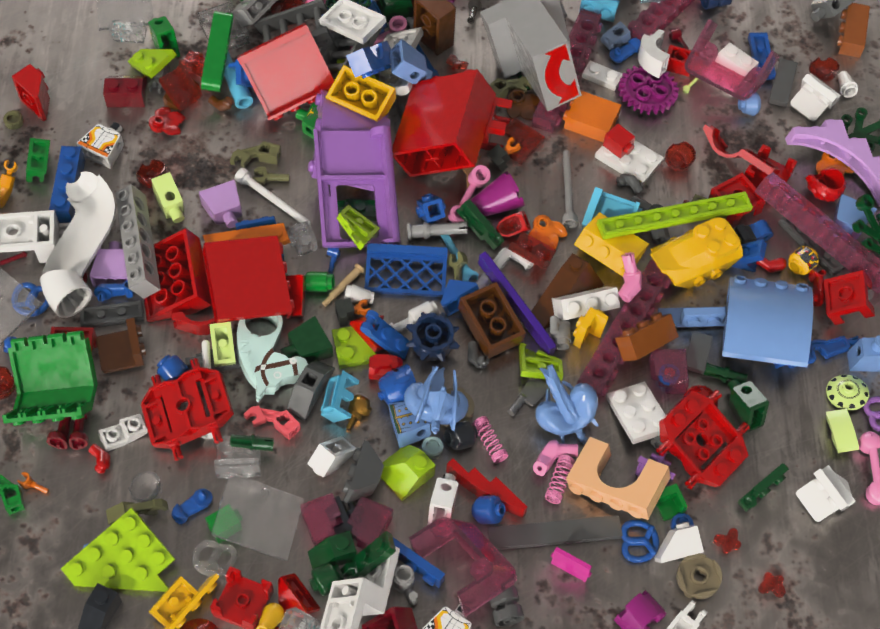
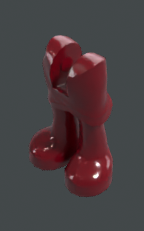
(60, 438)

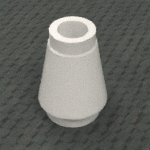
(847, 84)
(358, 293)

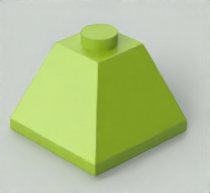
(407, 471)

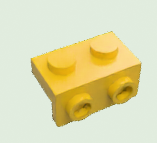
(592, 323)

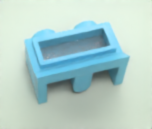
(334, 393)

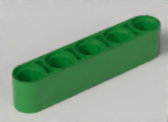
(217, 51)

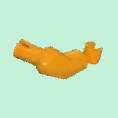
(7, 183)

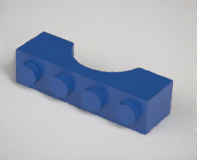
(370, 60)
(69, 166)

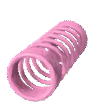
(480, 424)
(554, 496)

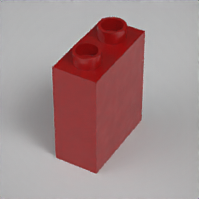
(444, 123)

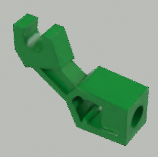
(15, 503)

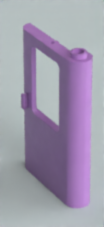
(356, 160)

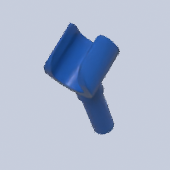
(334, 253)

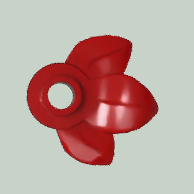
(166, 121)

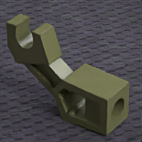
(510, 84)
(258, 151)
(146, 508)

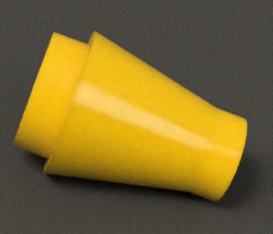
(271, 616)

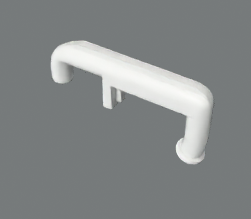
(501, 260)

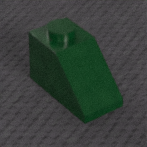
(334, 549)

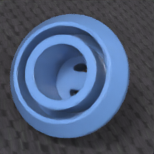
(750, 106)

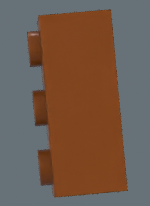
(853, 30)
(646, 337)

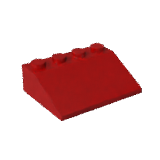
(180, 278)

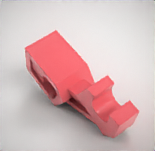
(263, 416)

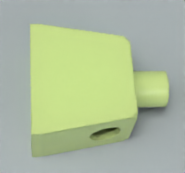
(168, 197)

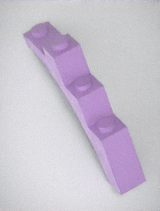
(853, 152)

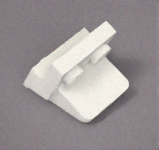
(814, 98)
(825, 494)

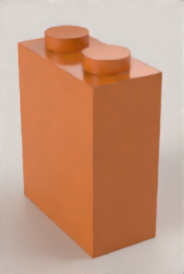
(591, 116)

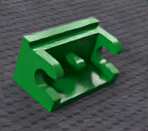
(37, 159)

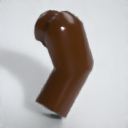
(221, 105)

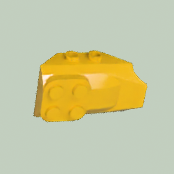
(699, 253)

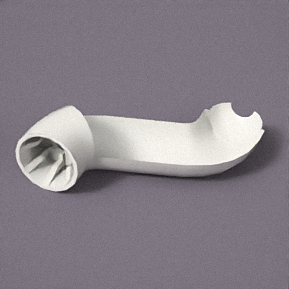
(77, 247)

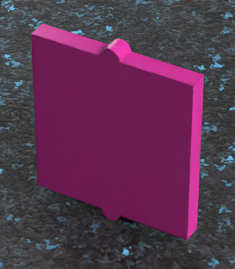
(571, 564)

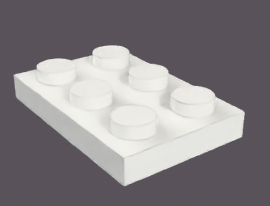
(352, 20)
(640, 162)
(637, 411)

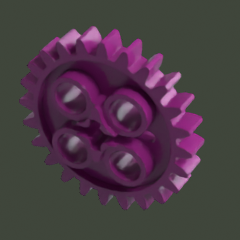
(648, 91)

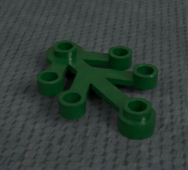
(860, 132)
(865, 203)

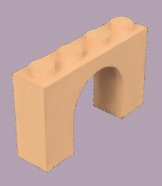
(637, 498)

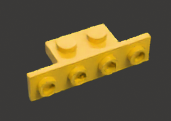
(179, 600)

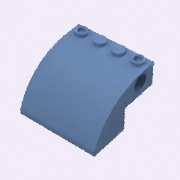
(768, 321)

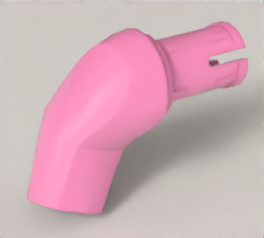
(632, 278)
(550, 452)

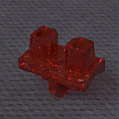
(193, 62)

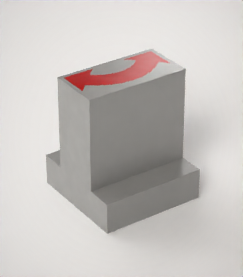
(533, 40)

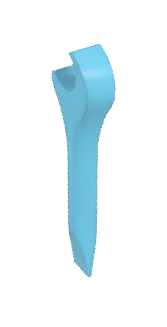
(467, 273)

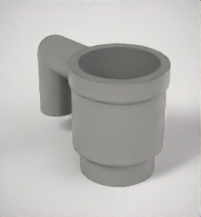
(560, 332)
(404, 583)

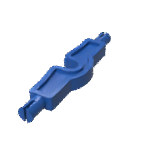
(827, 348)

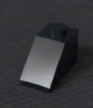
(99, 608)

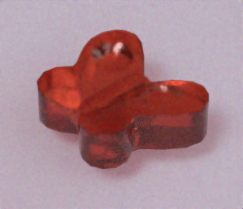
(456, 64)
(728, 541)
(772, 584)

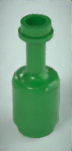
(319, 281)

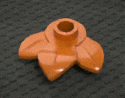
(828, 161)
(550, 233)

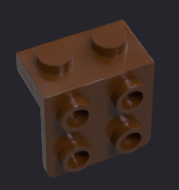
(121, 349)

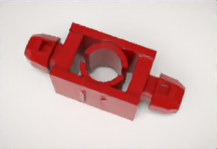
(677, 60)

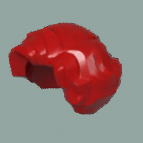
(827, 185)

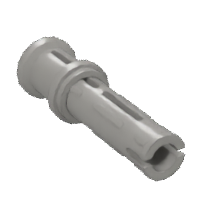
(426, 230)

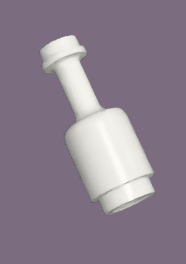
(415, 313)

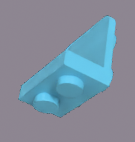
(606, 8)

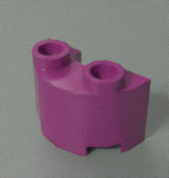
(640, 612)

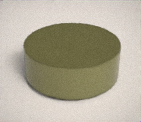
(13, 119)

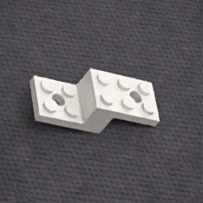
(412, 37)
(36, 232)
(359, 596)

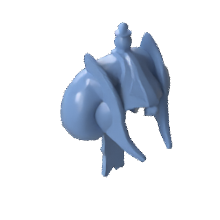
(435, 403)
(570, 411)

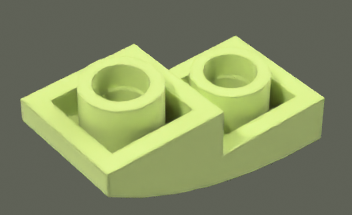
(842, 430)

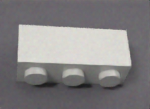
(579, 303)

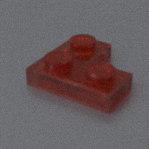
(527, 138)

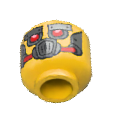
(803, 260)

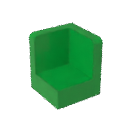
(671, 502)

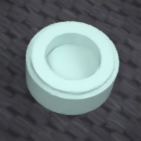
(432, 447)

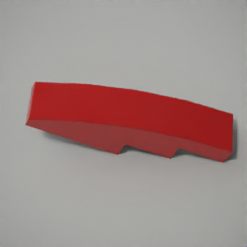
(480, 486)

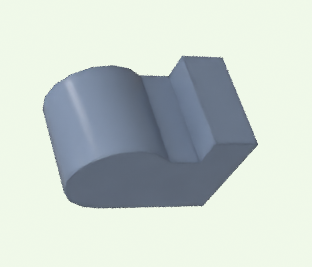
(616, 37)

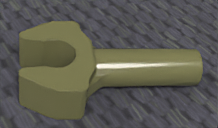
(261, 171)
(462, 260)

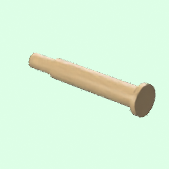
(342, 285)

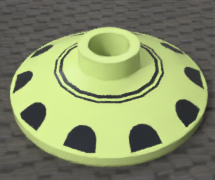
(845, 398)

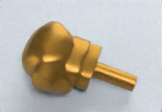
(358, 407)

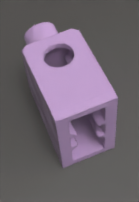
(222, 203)
(109, 265)

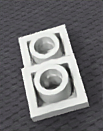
(125, 432)

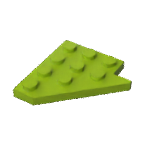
(122, 558)

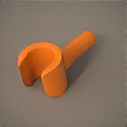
(29, 483)

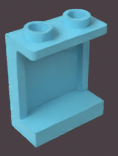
(608, 205)

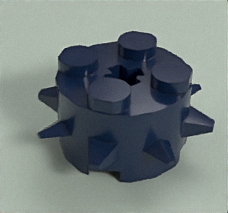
(432, 337)

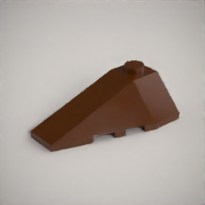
(573, 277)

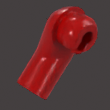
(102, 460)

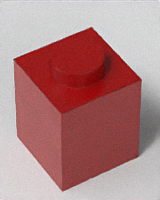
(619, 141)

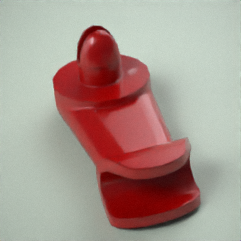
(818, 287)

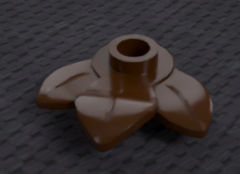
(524, 106)

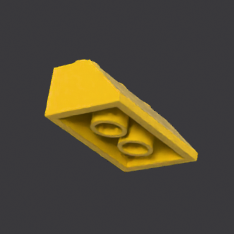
(362, 95)
(609, 250)

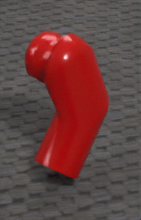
(773, 265)

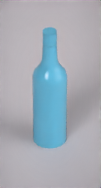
(240, 94)

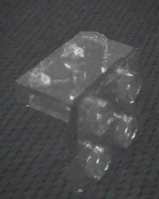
(236, 460)

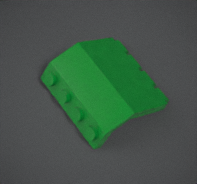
(52, 378)

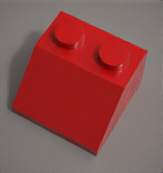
(32, 90)

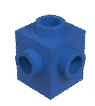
(436, 209)

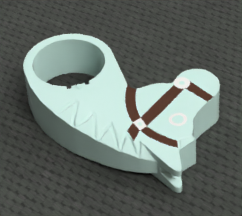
(259, 362)

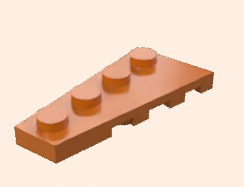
(261, 231)

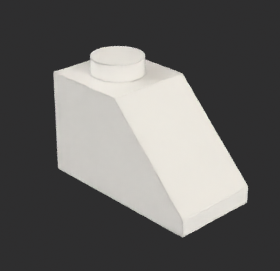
(331, 456)
(680, 543)

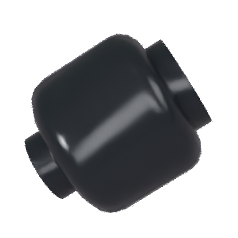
(462, 437)

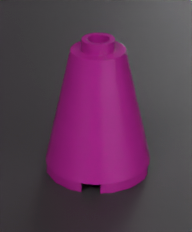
(499, 196)

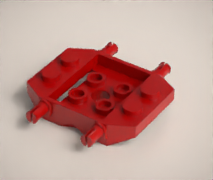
(171, 426)
(713, 429)

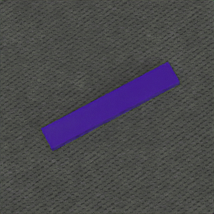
(517, 304)

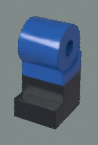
(754, 232)

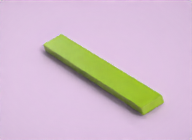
(674, 215)

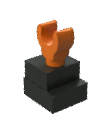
(501, 156)
(346, 311)

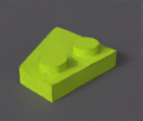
(151, 61)
(357, 226)
(350, 348)
(532, 362)

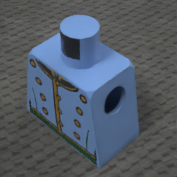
(405, 427)

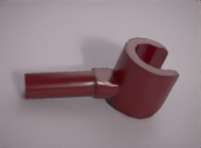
(676, 34)

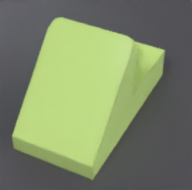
(222, 344)

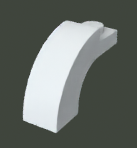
(650, 56)

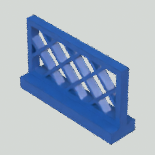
(406, 253)

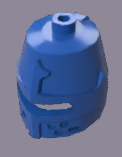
(394, 384)

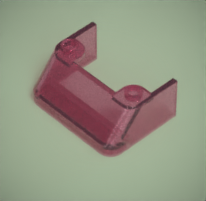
(703, 66)
(490, 570)

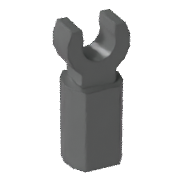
(155, 83)

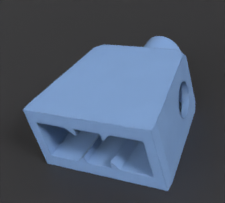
(408, 63)
(847, 213)
(865, 355)

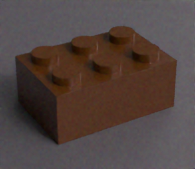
(437, 23)
(491, 320)

